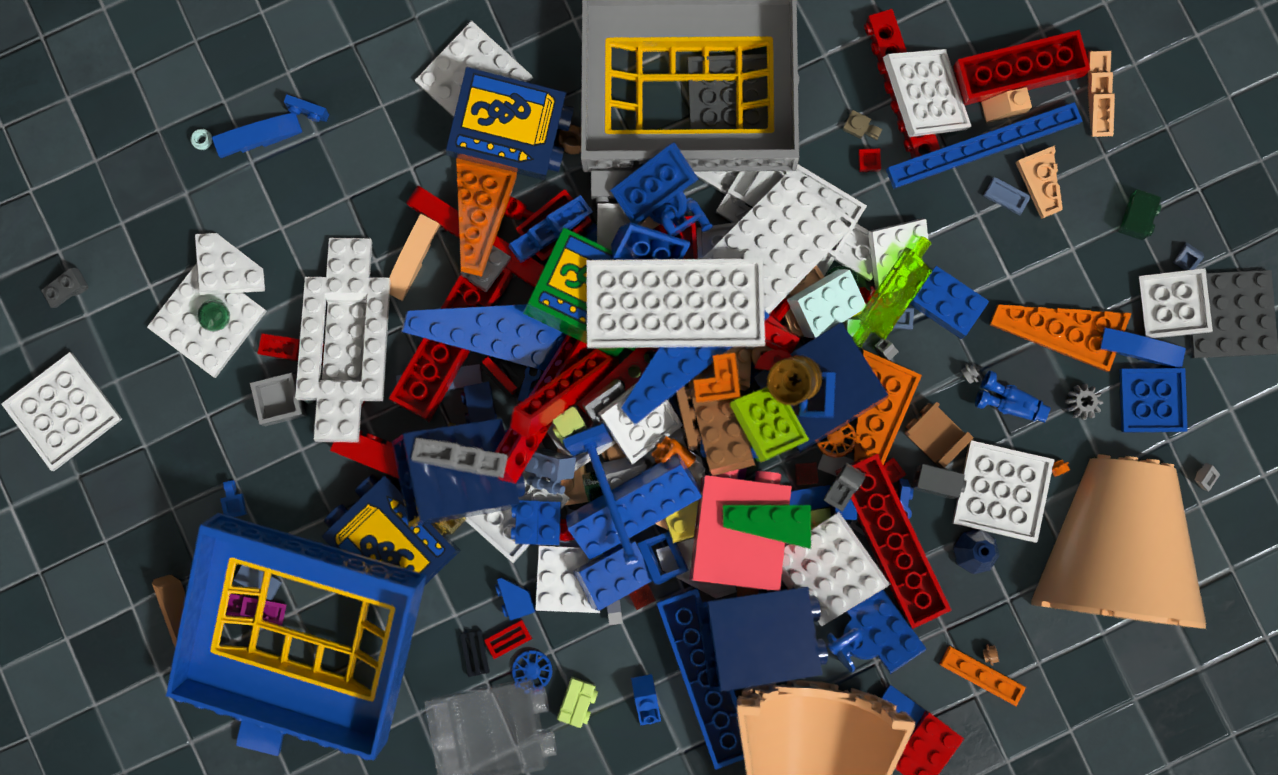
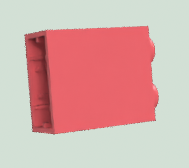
(731, 555)

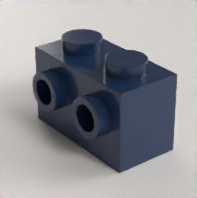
(479, 403)

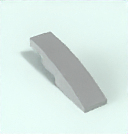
(459, 457)

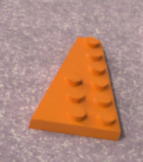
(481, 206)
(1063, 330)
(880, 425)

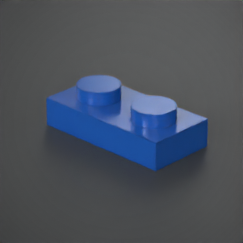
(299, 106)

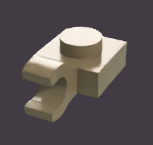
(859, 125)

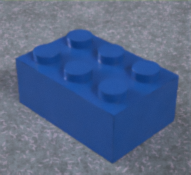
(949, 302)
(610, 578)

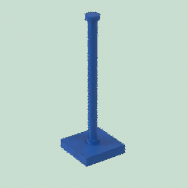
(589, 441)

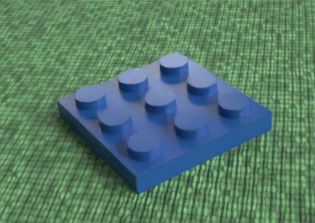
(1153, 400)

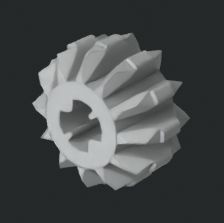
(1090, 408)

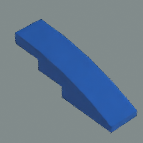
(257, 134)
(550, 229)
(1142, 348)

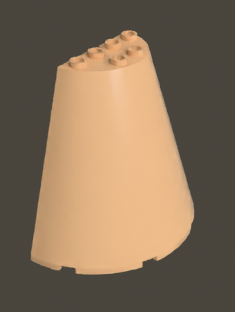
(1125, 547)
(819, 730)

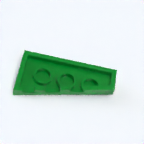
(776, 522)

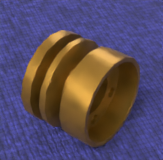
(785, 386)

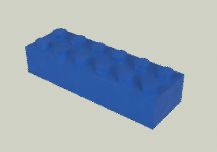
(640, 503)

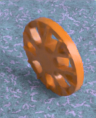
(836, 440)

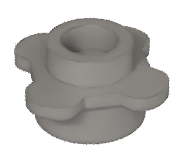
(970, 373)

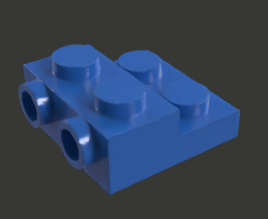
(537, 523)

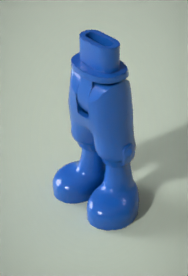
(1015, 400)

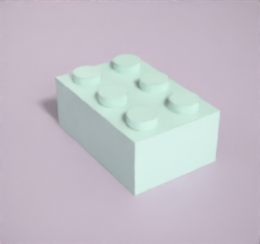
(826, 303)

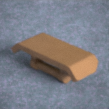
(171, 600)

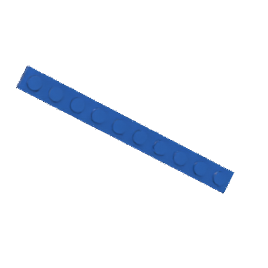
(983, 145)

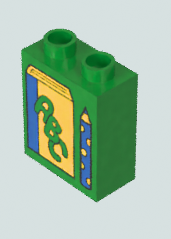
(562, 287)

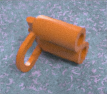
(670, 447)

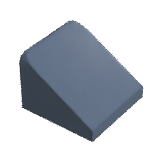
(1188, 257)

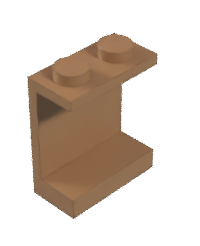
(937, 435)

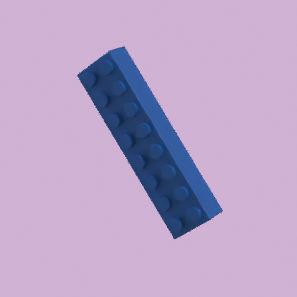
(714, 709)

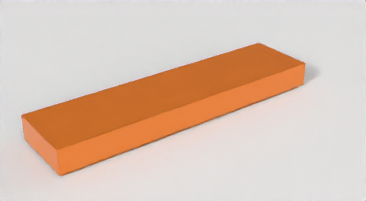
(982, 676)

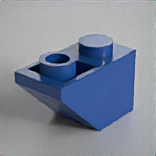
(516, 599)
(646, 699)

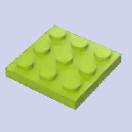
(768, 424)

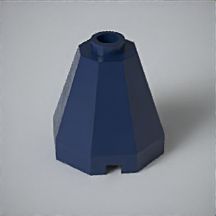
(976, 551)

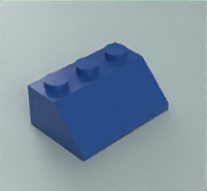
(642, 243)

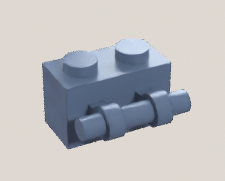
(550, 465)

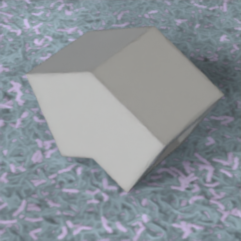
(886, 349)
(614, 613)

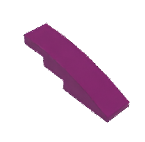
(246, 606)

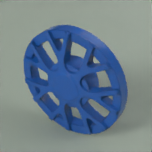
(532, 669)

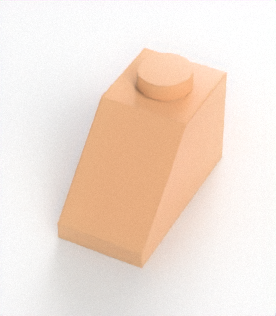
(1007, 105)

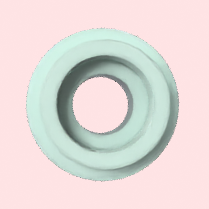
(197, 135)

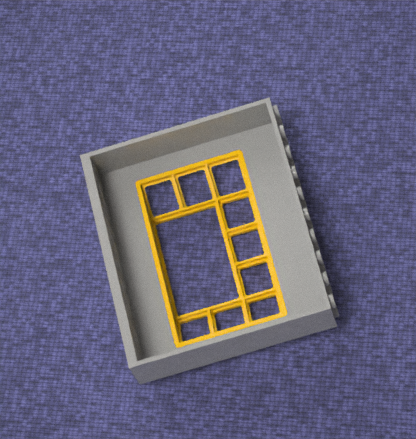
(690, 27)

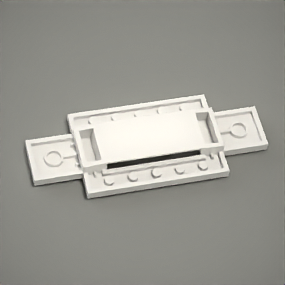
(752, 186)
(353, 340)

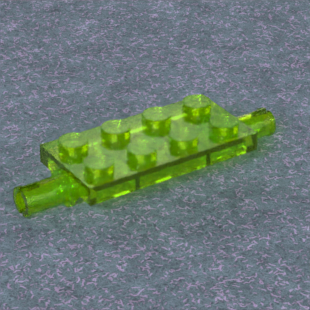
(894, 293)

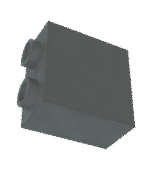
(938, 481)

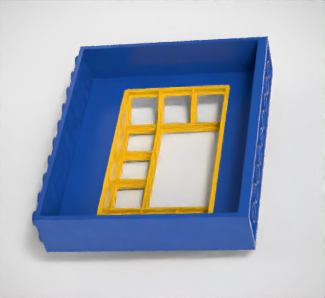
(272, 687)

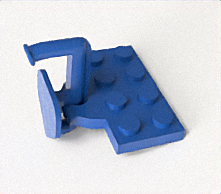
(658, 193)
(881, 632)

